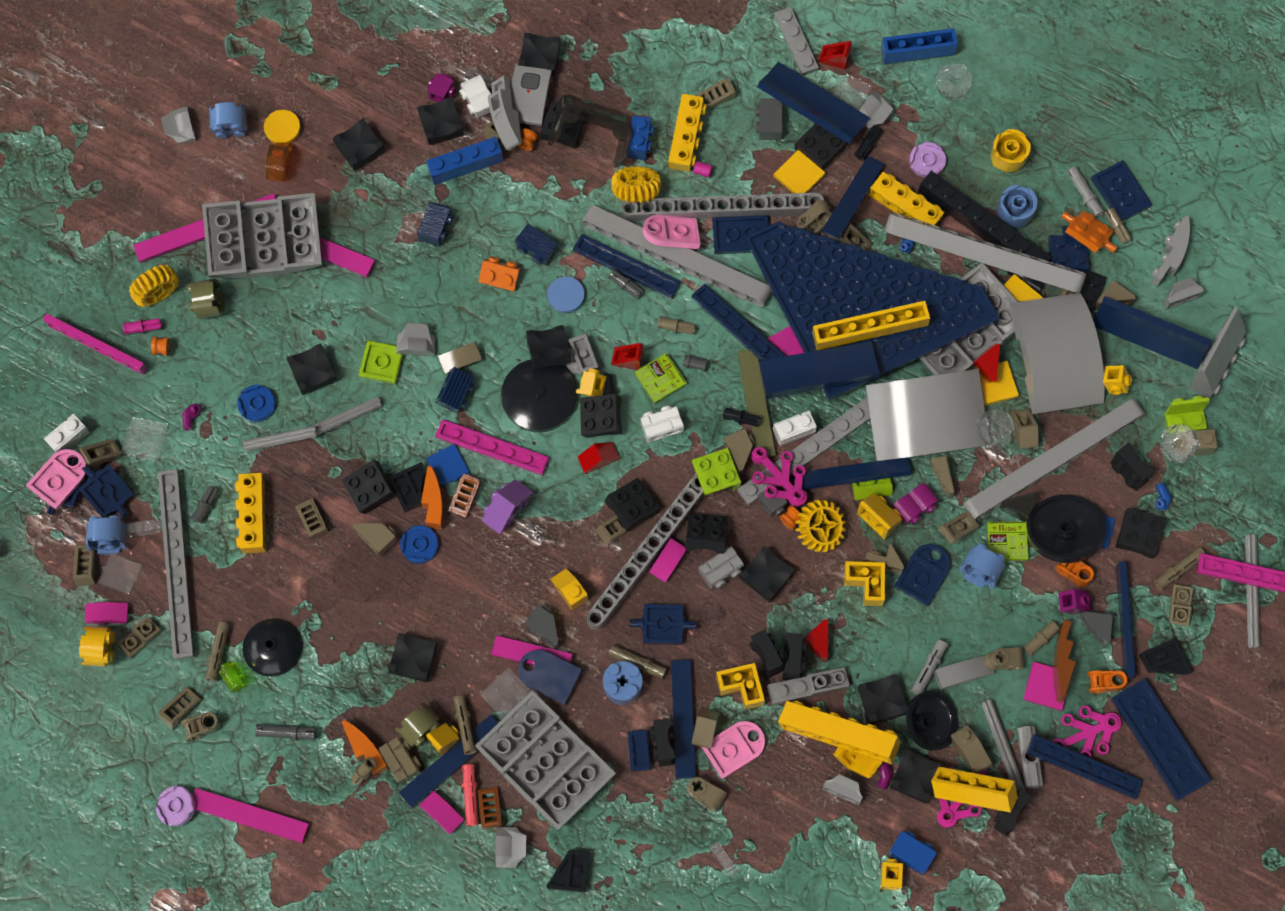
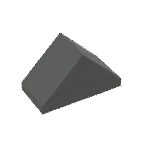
(1098, 625)

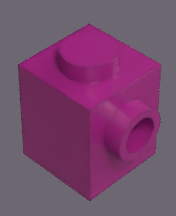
(441, 87)
(1074, 601)

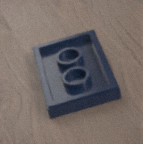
(1121, 191)
(730, 232)

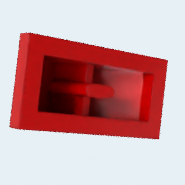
(836, 54)
(628, 356)
(988, 363)
(598, 456)
(818, 640)

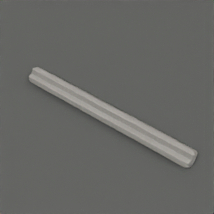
(1252, 595)

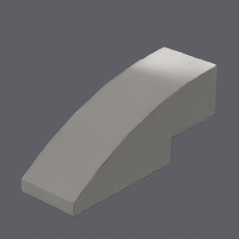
(962, 673)

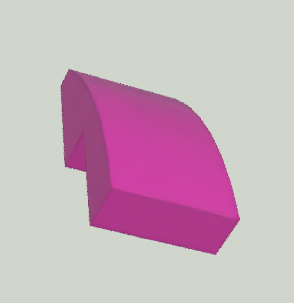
(668, 560)
(104, 612)
(441, 812)

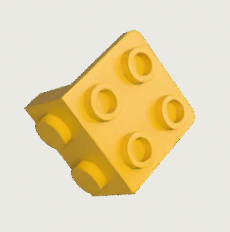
(857, 763)

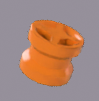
(527, 138)
(160, 346)
(790, 517)

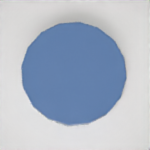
(565, 294)

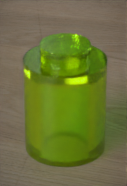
(233, 676)

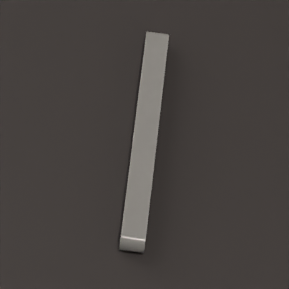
(714, 202)
(985, 252)
(679, 258)
(1054, 459)
(646, 550)

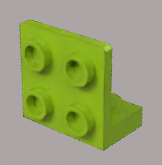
(1187, 413)
(716, 472)

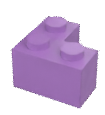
(506, 505)

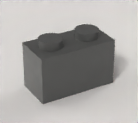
(770, 119)

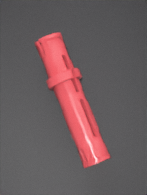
(470, 794)

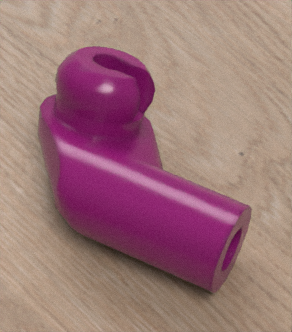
(189, 414)
(886, 775)

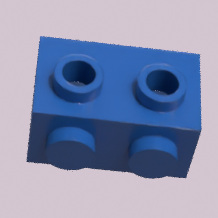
(639, 140)
(912, 852)

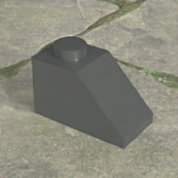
(542, 624)

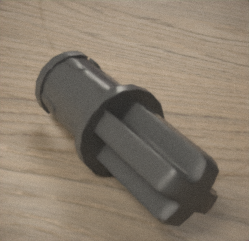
(625, 284)
(204, 505)

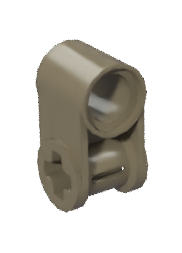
(815, 217)
(1005, 659)
(197, 727)
(710, 796)

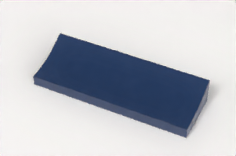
(814, 103)
(1151, 332)
(819, 370)

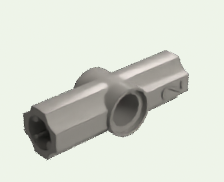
(1031, 770)

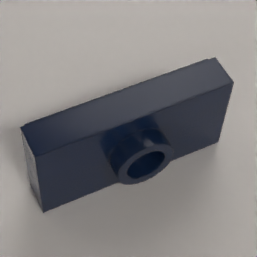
(639, 751)

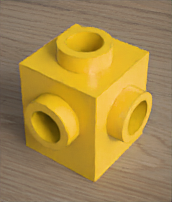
(1117, 379)

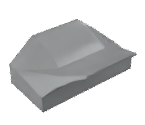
(876, 108)
(179, 126)
(1182, 293)
(415, 340)
(581, 355)
(844, 788)
(509, 847)

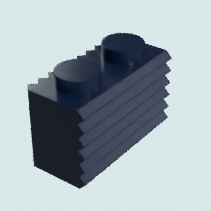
(434, 224)
(536, 245)
(455, 390)

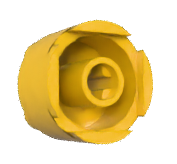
(1010, 150)
(97, 646)

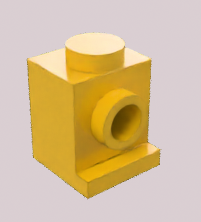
(592, 383)
(891, 883)

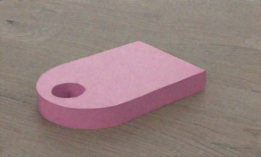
(672, 231)
(58, 479)
(733, 748)

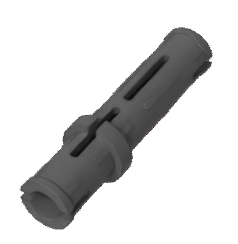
(286, 732)

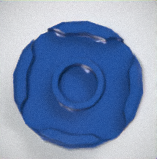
(256, 403)
(419, 544)

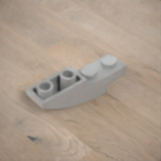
(503, 115)
(1175, 250)
(809, 686)

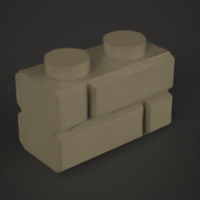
(399, 761)

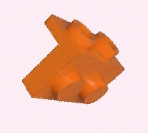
(499, 273)

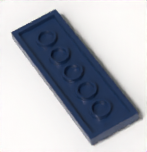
(1160, 740)

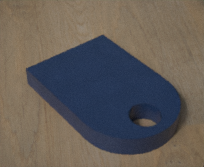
(922, 574)
(550, 675)

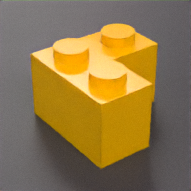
(870, 577)
(744, 680)

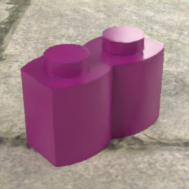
(915, 504)

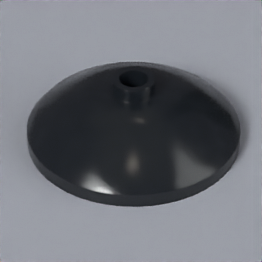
(278, 658)
(938, 718)

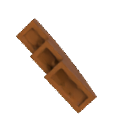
(1062, 665)

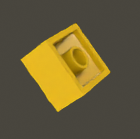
(879, 515)

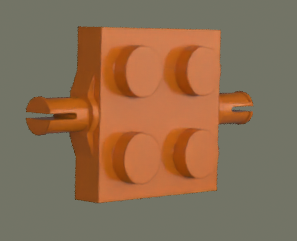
(1089, 231)

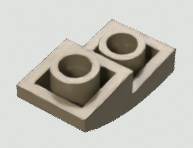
(460, 357)
(1180, 605)
(140, 637)

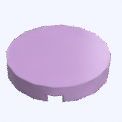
(927, 157)
(175, 806)

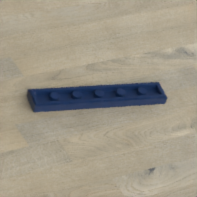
(853, 197)
(626, 266)
(735, 324)
(855, 473)
(1125, 620)
(683, 719)
(444, 766)
(1084, 766)

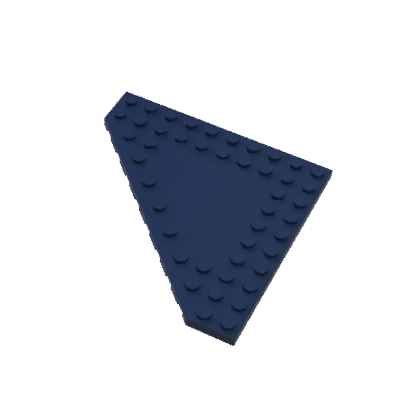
(832, 281)

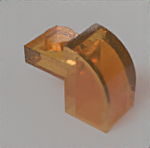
(277, 161)

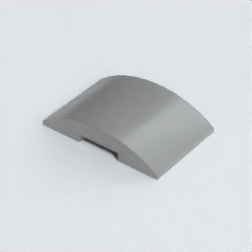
(262, 237)
(1059, 352)
(961, 353)
(925, 414)
(544, 760)

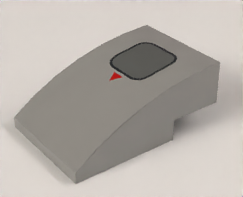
(530, 93)

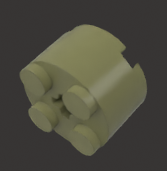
(206, 298)
(417, 725)

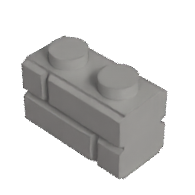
(721, 568)

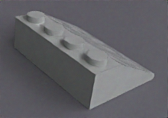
(1219, 356)

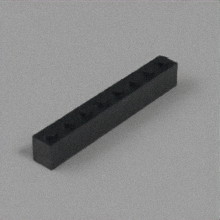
(976, 217)

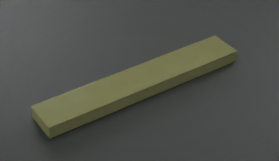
(756, 401)

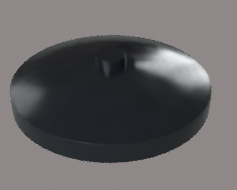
(538, 397)
(1066, 528)

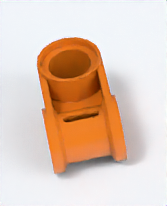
(1073, 570)
(1102, 681)

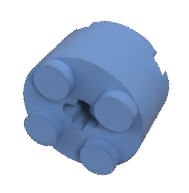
(228, 120)
(1017, 206)
(106, 535)
(982, 566)
(632, 688)

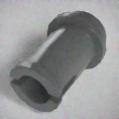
(693, 362)

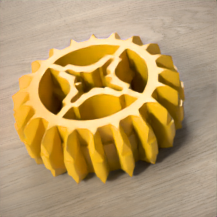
(636, 184)
(154, 285)
(805, 528)

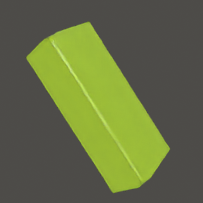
(880, 487)

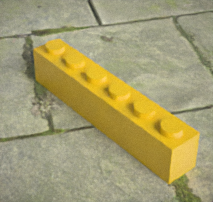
(871, 325)
(839, 731)

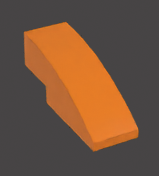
(432, 501)
(364, 747)

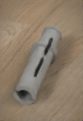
(1088, 197)
(929, 667)

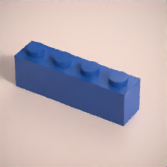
(919, 46)
(464, 160)

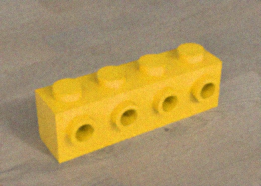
(686, 132)
(903, 200)
(251, 513)
(974, 789)

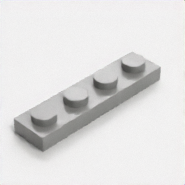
(796, 41)

